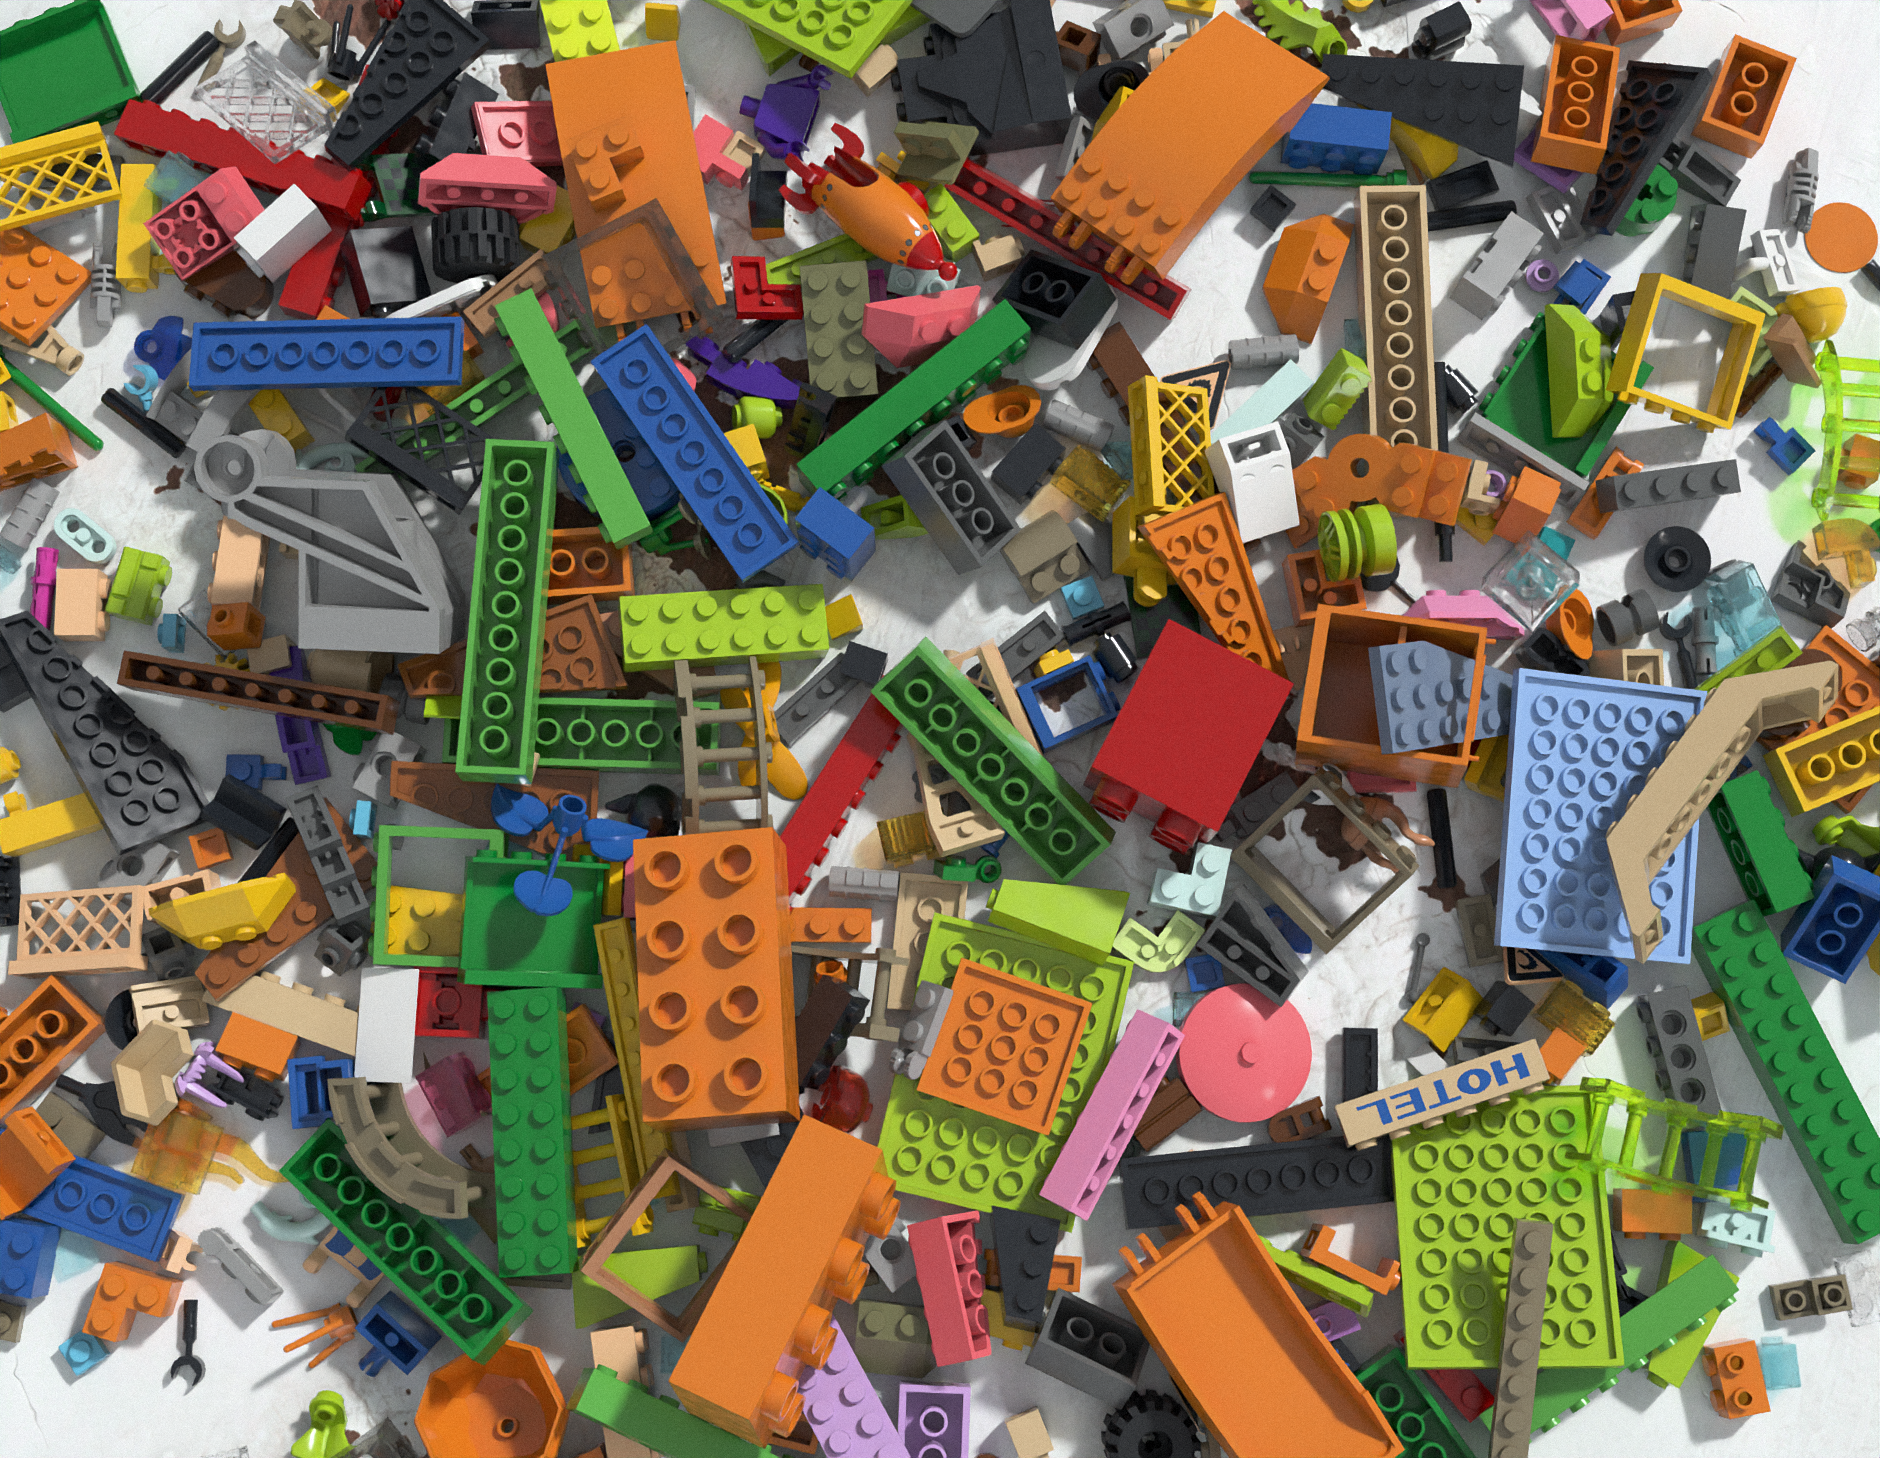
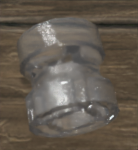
(1865, 631)

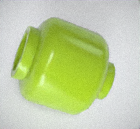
(758, 412)

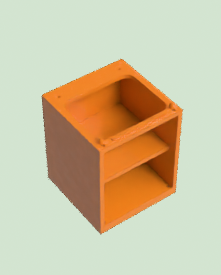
(1339, 702)

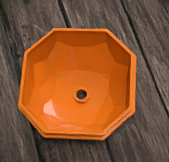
(472, 1403)

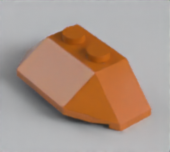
(1305, 273)

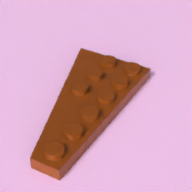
(574, 657)
(443, 792)
(303, 914)

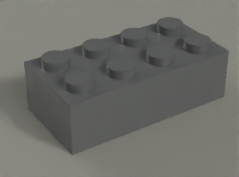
(951, 497)

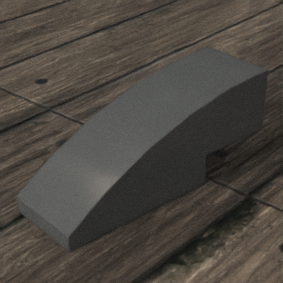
(1699, 172)

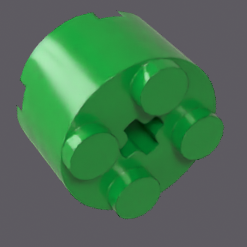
(1656, 203)

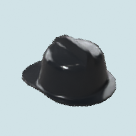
(1099, 85)

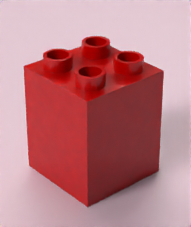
(1185, 738)

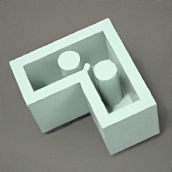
(1198, 891)

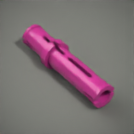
(44, 585)

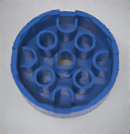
(644, 472)

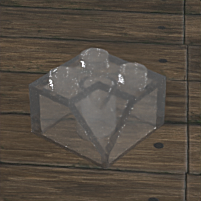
(1530, 581)

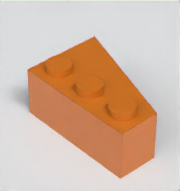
(34, 451)

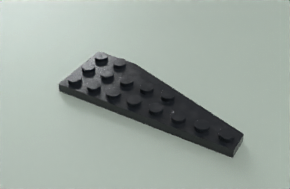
(122, 765)

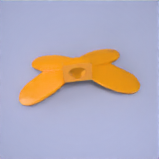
(784, 770)

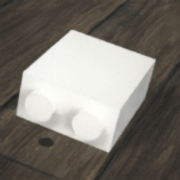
(281, 234)

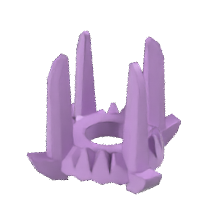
(189, 1080)

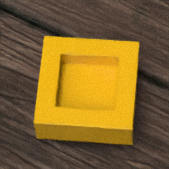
(1052, 661)

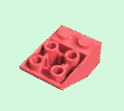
(205, 221)

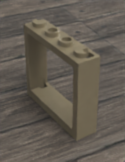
(1285, 893)

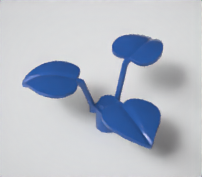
(520, 813)

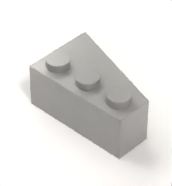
(1498, 266)

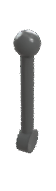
(1421, 940)

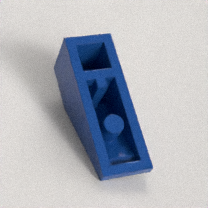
(1599, 977)

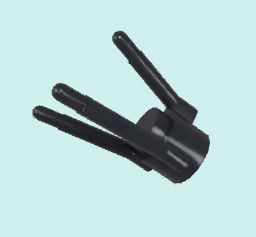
(342, 60)

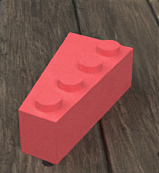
(951, 1286)

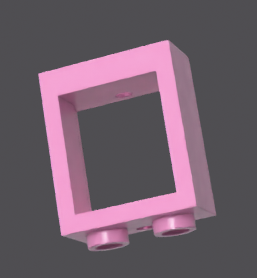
(1575, 18)

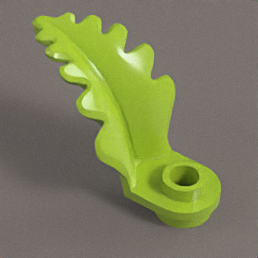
(1299, 27)
(1848, 834)
(326, 1430)

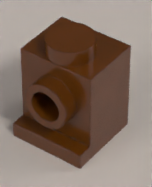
(1078, 46)

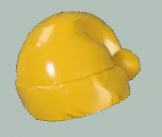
(1816, 312)

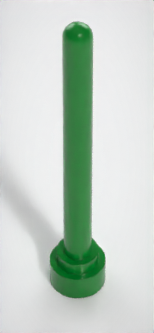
(1394, 178)
(52, 406)

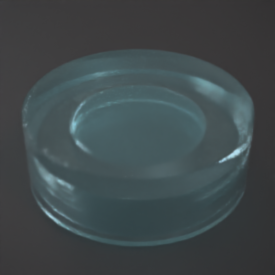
(9, 561)

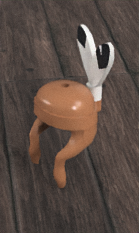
(1377, 809)

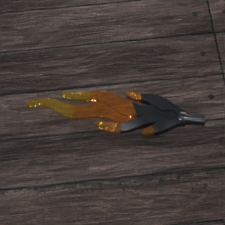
(105, 1109)

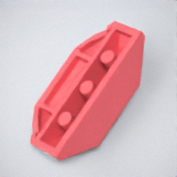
(487, 182)
(919, 325)

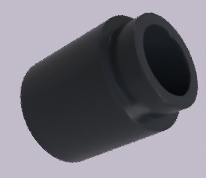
(1459, 391)
(1115, 657)

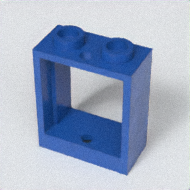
(1095, 677)

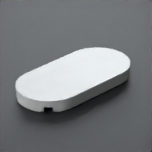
(449, 300)
(1053, 363)

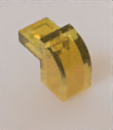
(1850, 540)

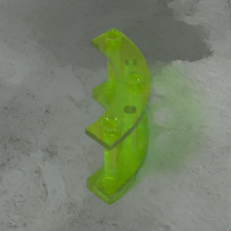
(1833, 425)
(1677, 1116)

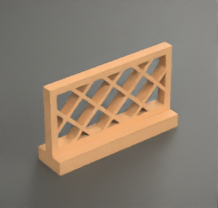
(1001, 685)
(86, 961)

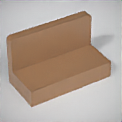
(1792, 351)

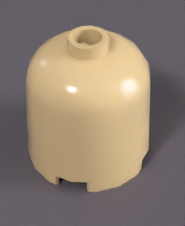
(350, 668)

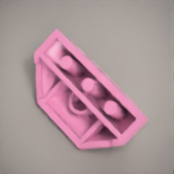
(1467, 609)

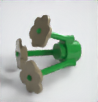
(662, 533)

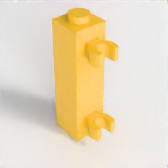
(137, 252)
(44, 825)

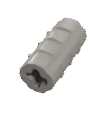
(1263, 351)
(1078, 425)
(29, 513)
(864, 883)

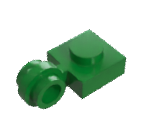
(958, 869)

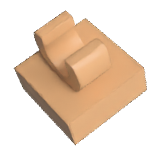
(176, 1250)

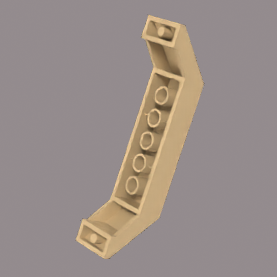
(1695, 773)

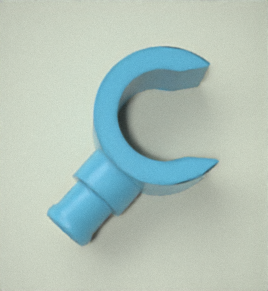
(151, 384)

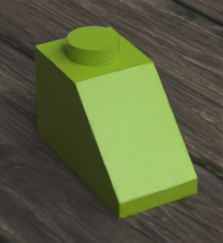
(893, 519)

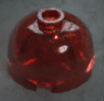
(843, 1100)

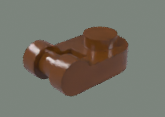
(1287, 1124)

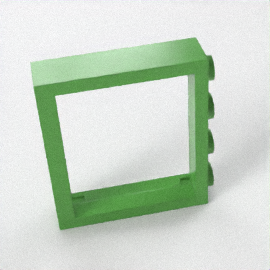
(382, 881)

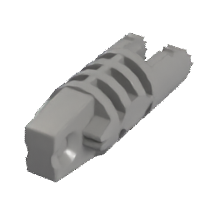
(1801, 190)
(105, 288)

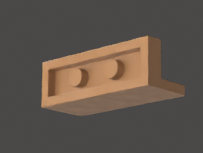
(526, 276)

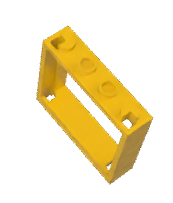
(1733, 367)

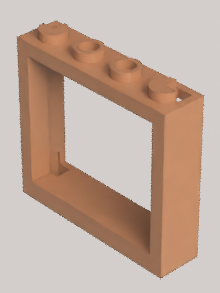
(620, 1223)

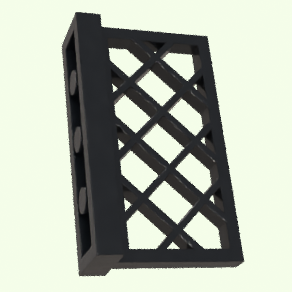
(406, 465)

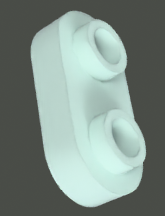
(86, 537)

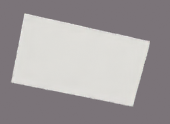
(386, 1024)

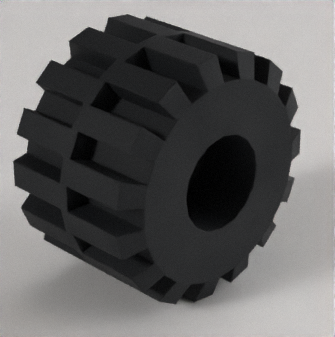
(474, 244)
(1146, 1415)

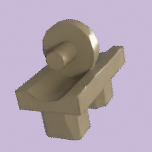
(304, 28)

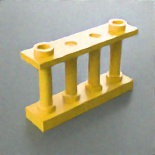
(624, 1149)

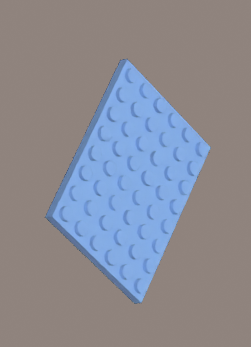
(1570, 771)

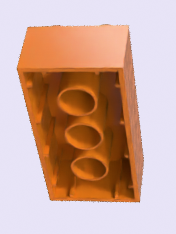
(715, 981)
(784, 1283)

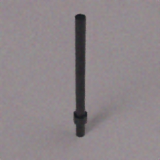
(1443, 531)

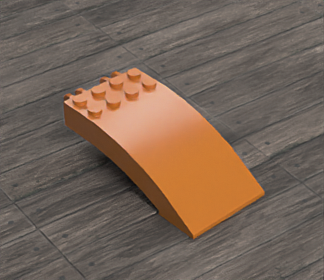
(1183, 144)
(625, 270)
(1247, 1344)

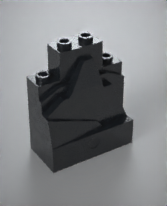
(997, 79)

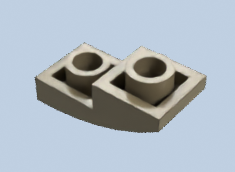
(1810, 1297)

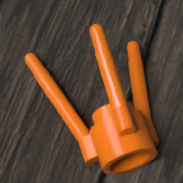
(339, 1324)

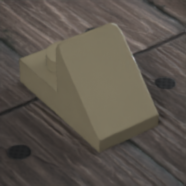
(70, 1125)

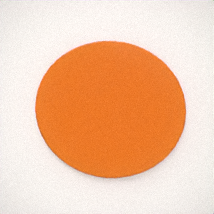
(1841, 237)

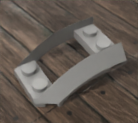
(187, 419)

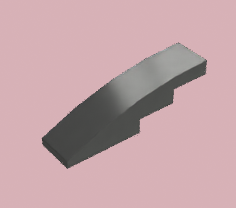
(328, 855)

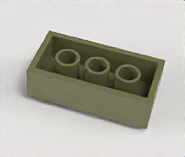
(833, 317)

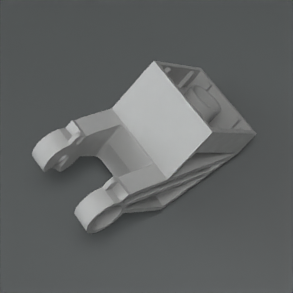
(364, 551)

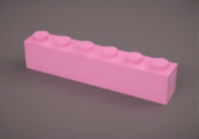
(1112, 1114)

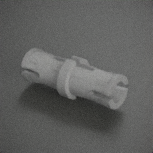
(1705, 640)

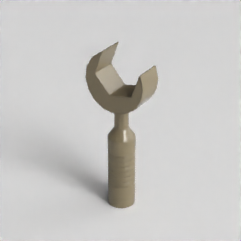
(230, 41)

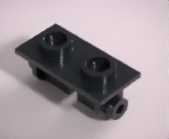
(257, 1101)

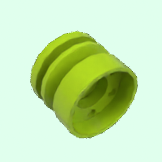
(1357, 542)

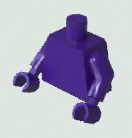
(787, 113)

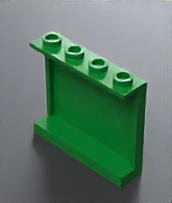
(63, 71)
(1524, 406)
(517, 947)

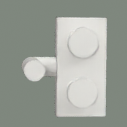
(1773, 261)

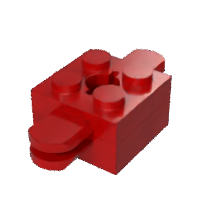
(450, 1007)

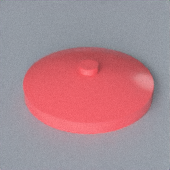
(1243, 1054)

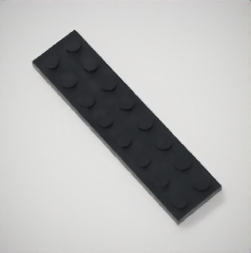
(1257, 1178)

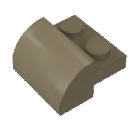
(1044, 556)

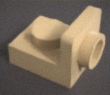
(1477, 485)

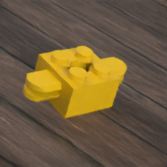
(1136, 557)

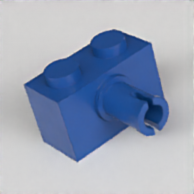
(396, 1336)

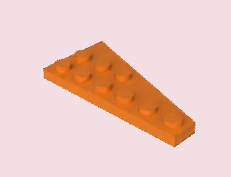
(1213, 570)

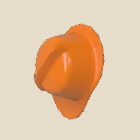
(1004, 412)
(1574, 624)

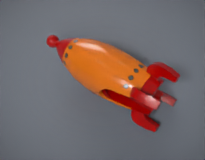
(869, 207)

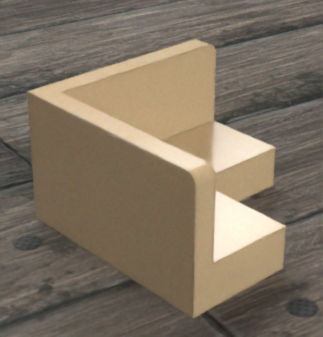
(146, 1071)

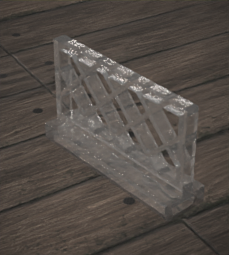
(287, 91)

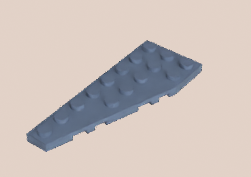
(1426, 696)

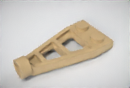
(67, 361)
(957, 831)

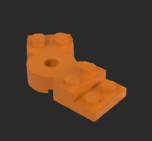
(1400, 477)

